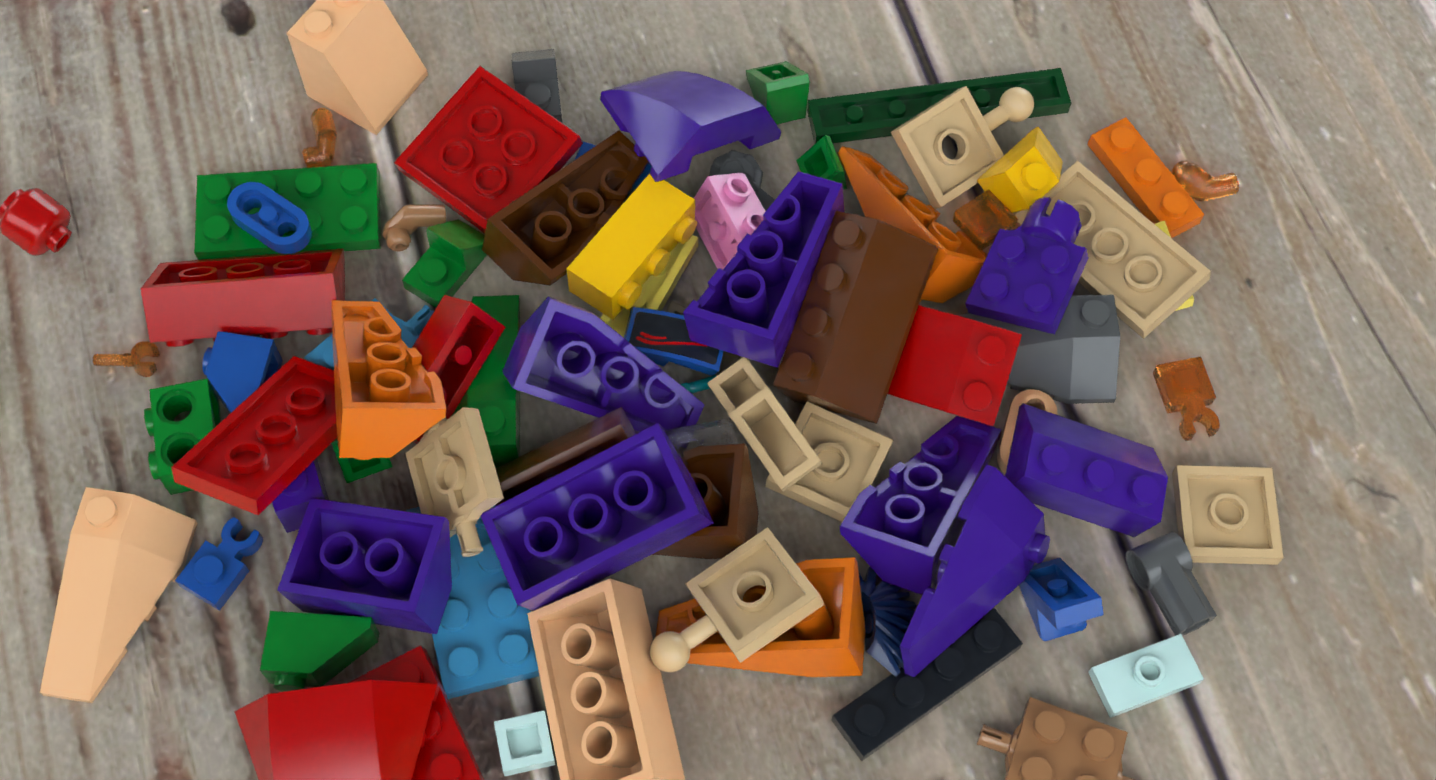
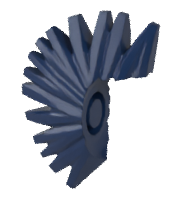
(886, 620)

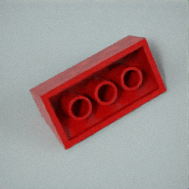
(243, 296)

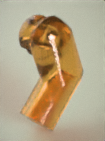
(325, 137)

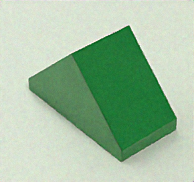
(781, 90)

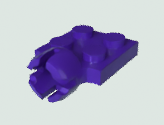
(1031, 269)

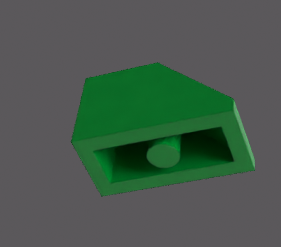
(313, 647)

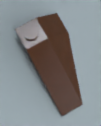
(558, 218)
(729, 494)

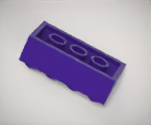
(595, 519)

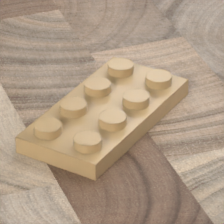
(1126, 252)

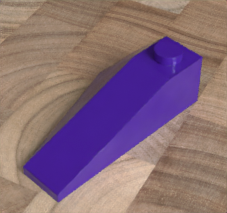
(591, 368)
(916, 509)
(990, 559)

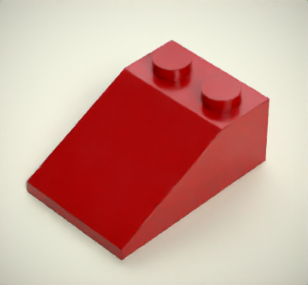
(955, 365)

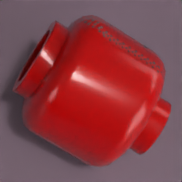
(35, 221)

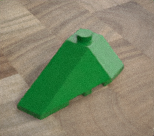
(491, 390)

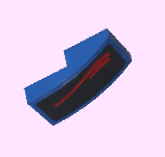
(665, 339)

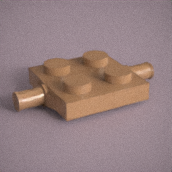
(1058, 746)

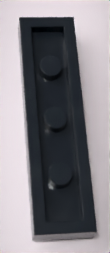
(905, 699)

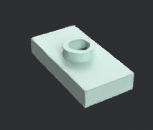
(1145, 675)

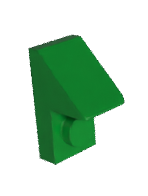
(447, 263)

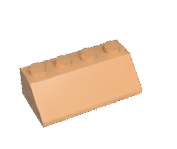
(602, 687)

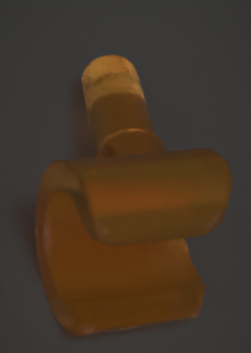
(132, 359)

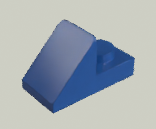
(1059, 599)

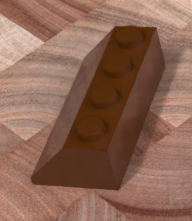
(855, 317)

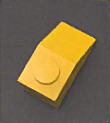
(1024, 172)

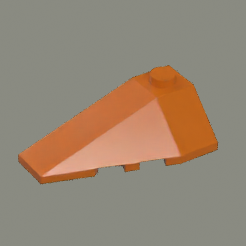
(884, 199)
(379, 383)
(819, 646)

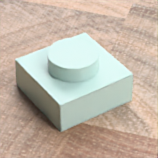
(524, 743)

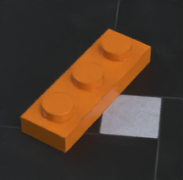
(1144, 177)

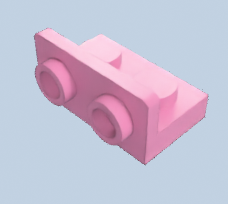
(725, 213)

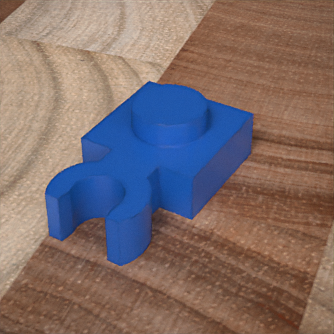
(218, 570)

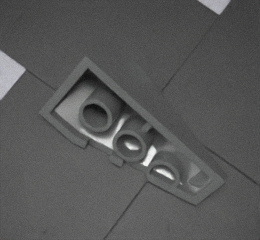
(1074, 363)

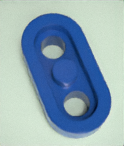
(272, 220)

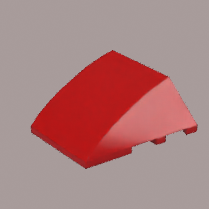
(339, 731)

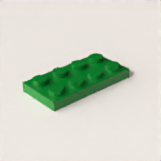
(337, 200)

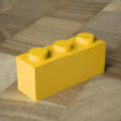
(632, 247)

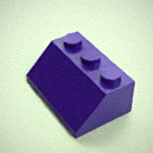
(1086, 472)
(370, 565)

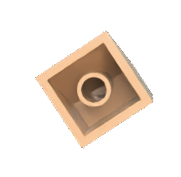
(356, 60)

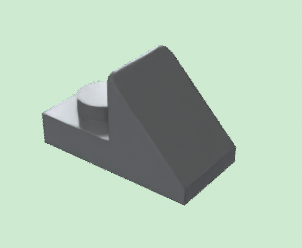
(537, 79)

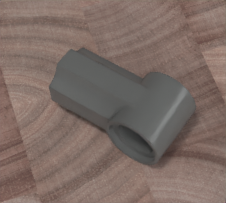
(1166, 570)

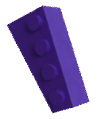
(762, 288)

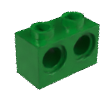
(173, 437)

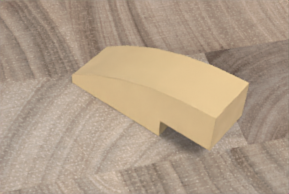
(764, 423)

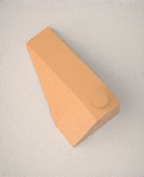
(112, 576)

